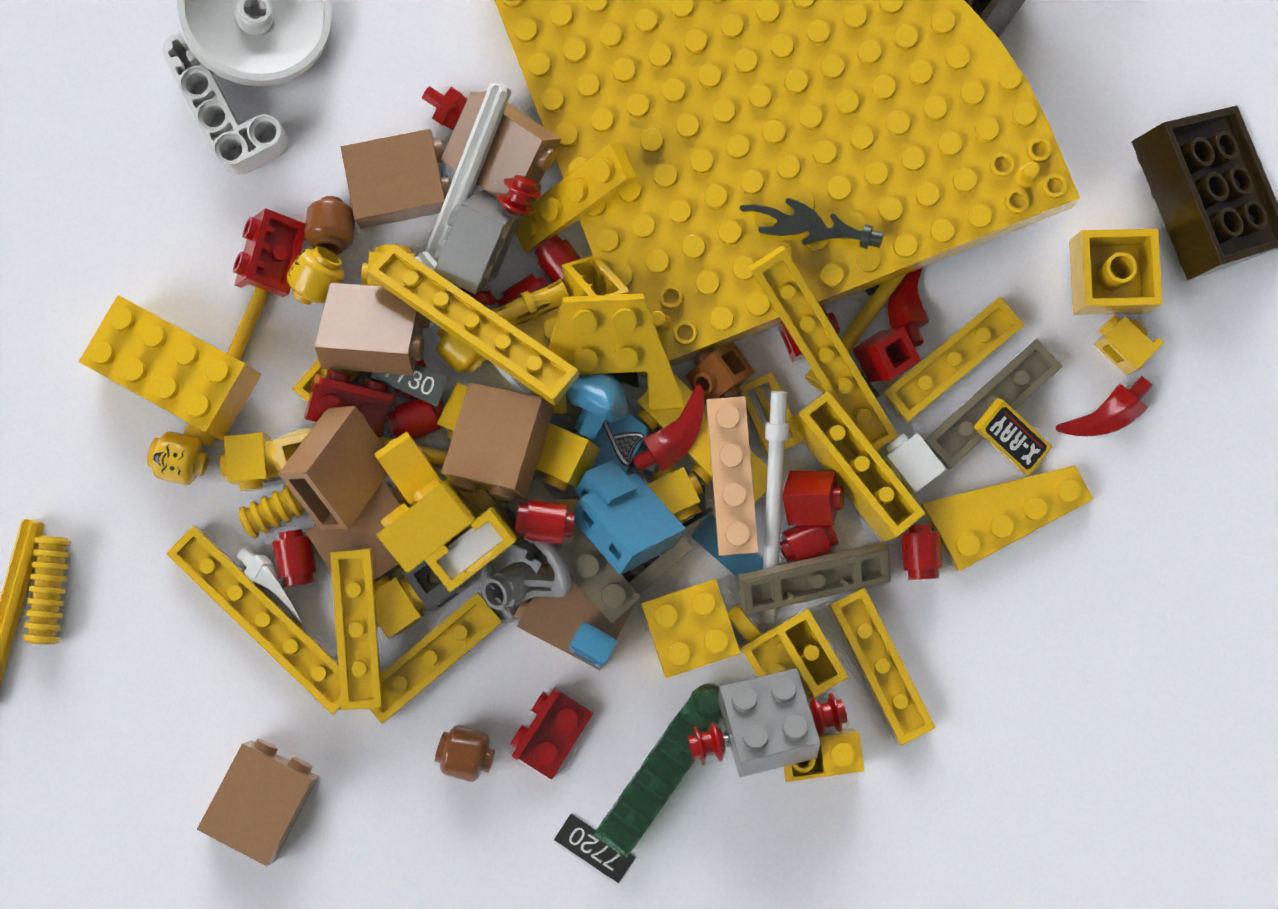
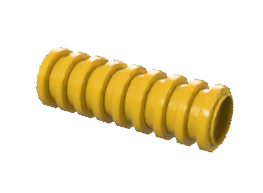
(270, 512)
(47, 590)

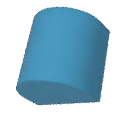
(592, 645)

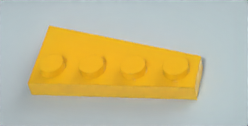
(998, 515)

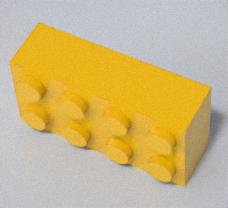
(170, 367)

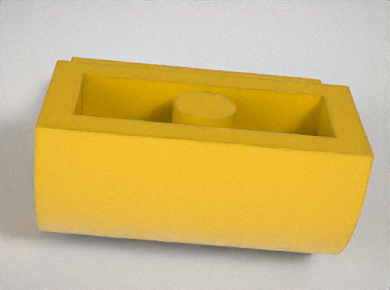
(797, 645)

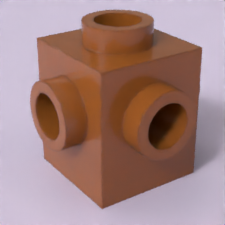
(720, 372)

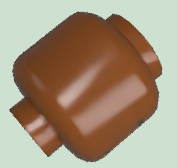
(330, 224)
(464, 753)

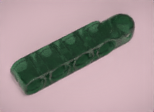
(658, 773)

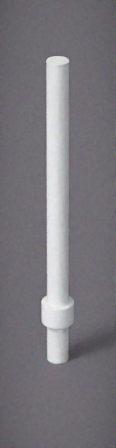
(777, 433)

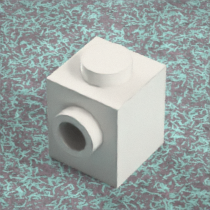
(913, 462)

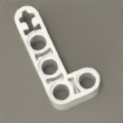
(214, 103)

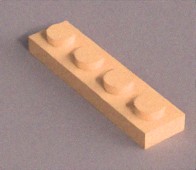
(731, 476)

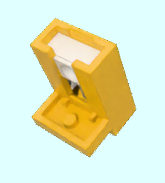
(475, 544)

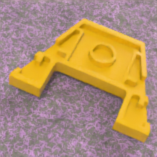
(614, 337)

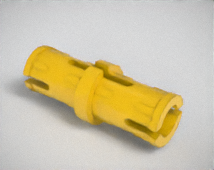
(533, 304)

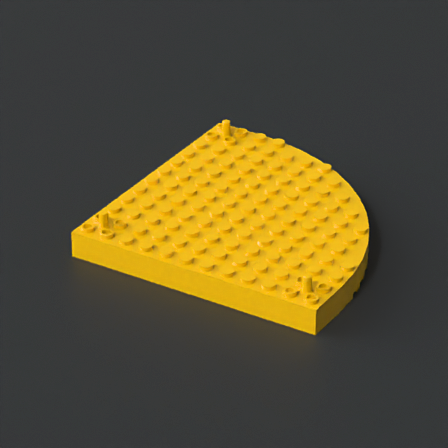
(841, 104)

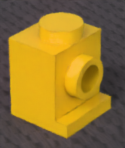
(1126, 343)

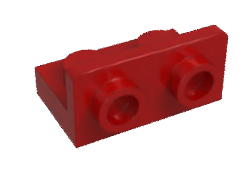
(269, 251)
(336, 391)
(551, 733)

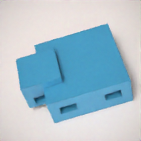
(624, 517)

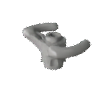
(519, 582)

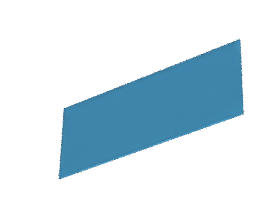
(737, 564)

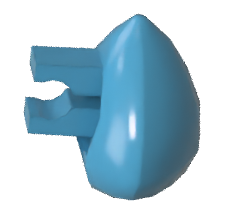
(601, 401)

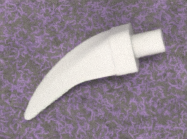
(262, 572)

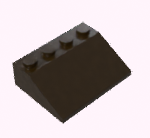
(1210, 190)

